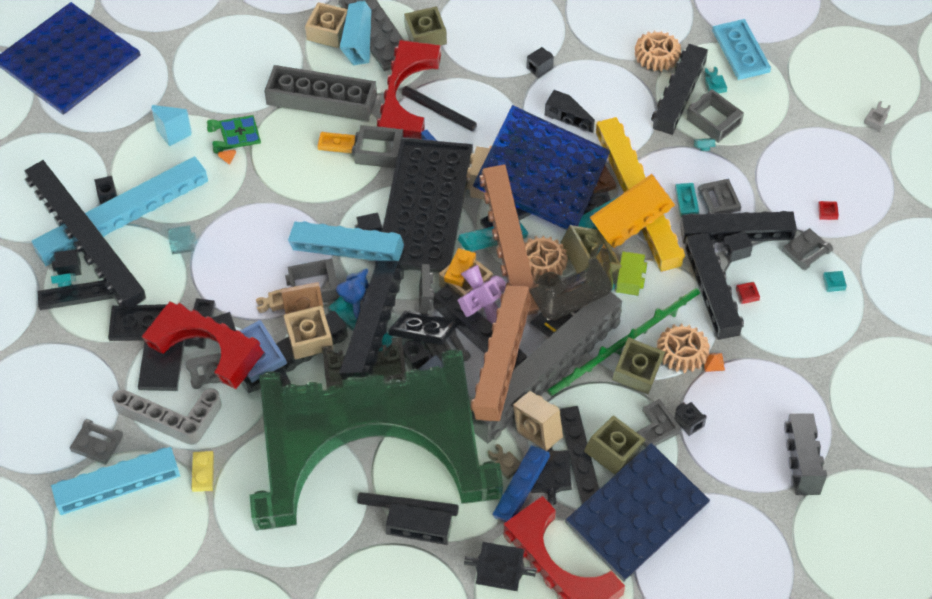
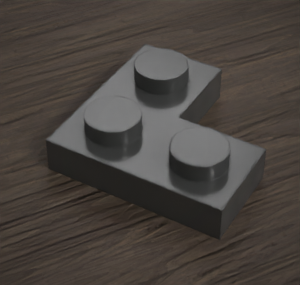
(662, 424)

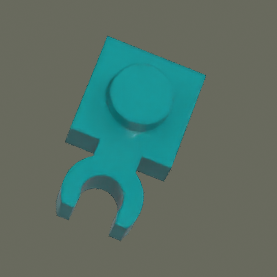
(715, 81)

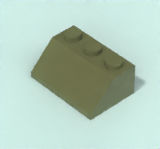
(580, 243)

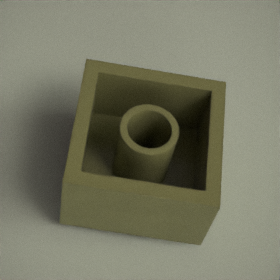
(426, 26)
(638, 365)
(614, 445)

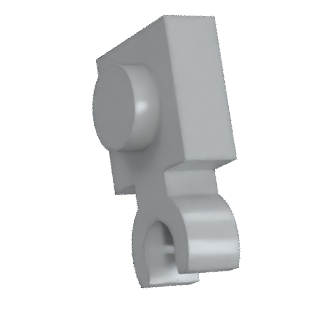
(877, 117)

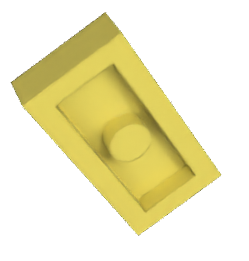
(202, 471)

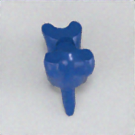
(354, 289)

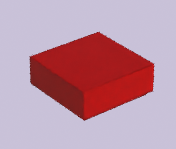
(828, 210)
(747, 292)

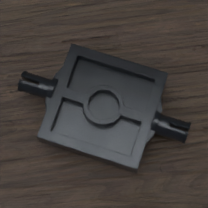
(555, 475)
(500, 566)

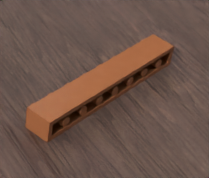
(507, 229)
(502, 353)

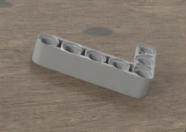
(167, 417)

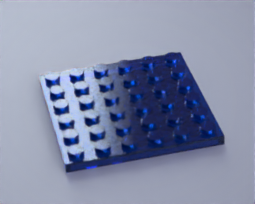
(67, 58)
(546, 167)

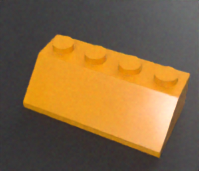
(632, 211)

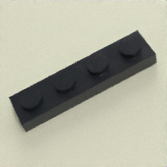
(73, 295)

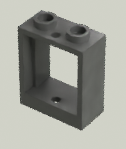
(733, 114)
(375, 158)
(315, 269)

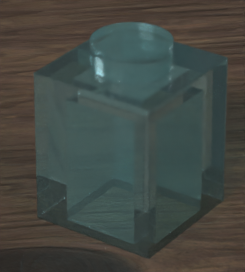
(181, 239)

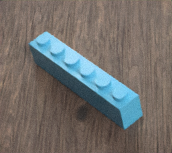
(346, 242)
(115, 480)

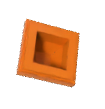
(227, 156)
(714, 362)

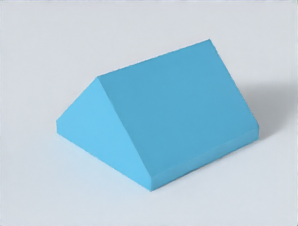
(171, 123)

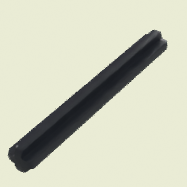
(439, 108)
(385, 501)

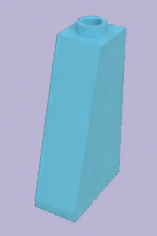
(356, 33)

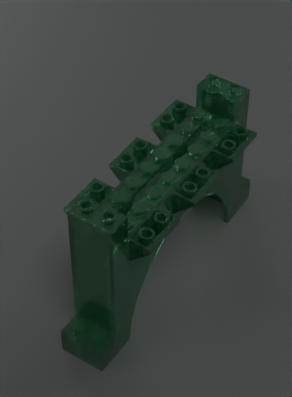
(311, 422)

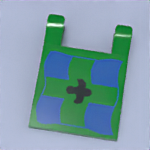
(235, 133)

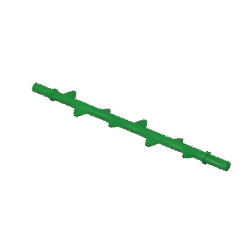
(618, 347)

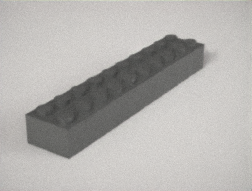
(555, 359)

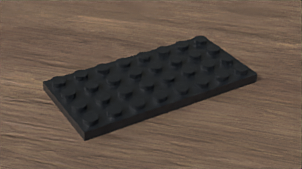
(427, 201)

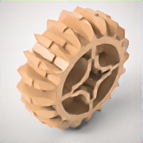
(657, 55)
(545, 256)
(686, 354)

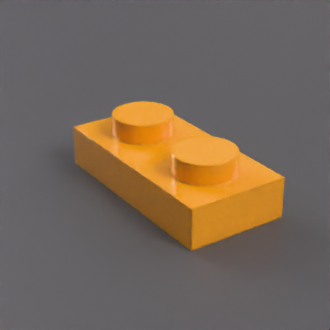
(336, 142)
(461, 262)

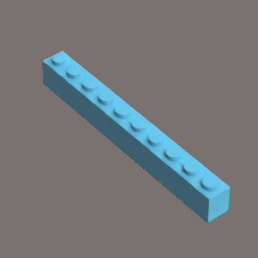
(128, 206)

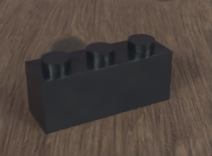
(419, 523)

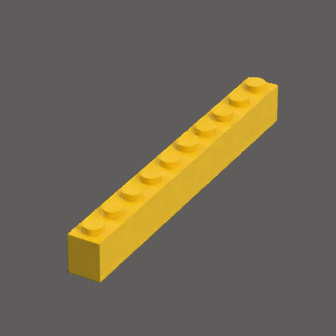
(629, 172)

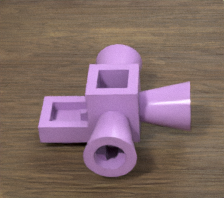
(482, 294)

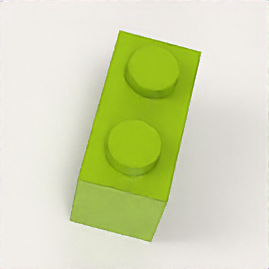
(630, 273)

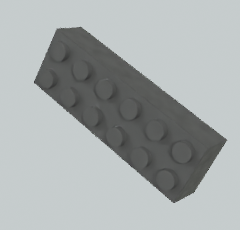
(321, 92)

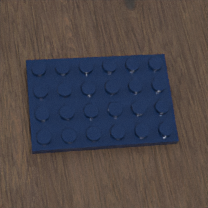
(637, 512)

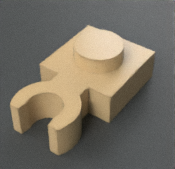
(273, 301)

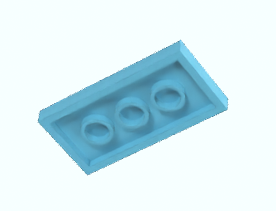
(741, 49)

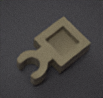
(508, 462)

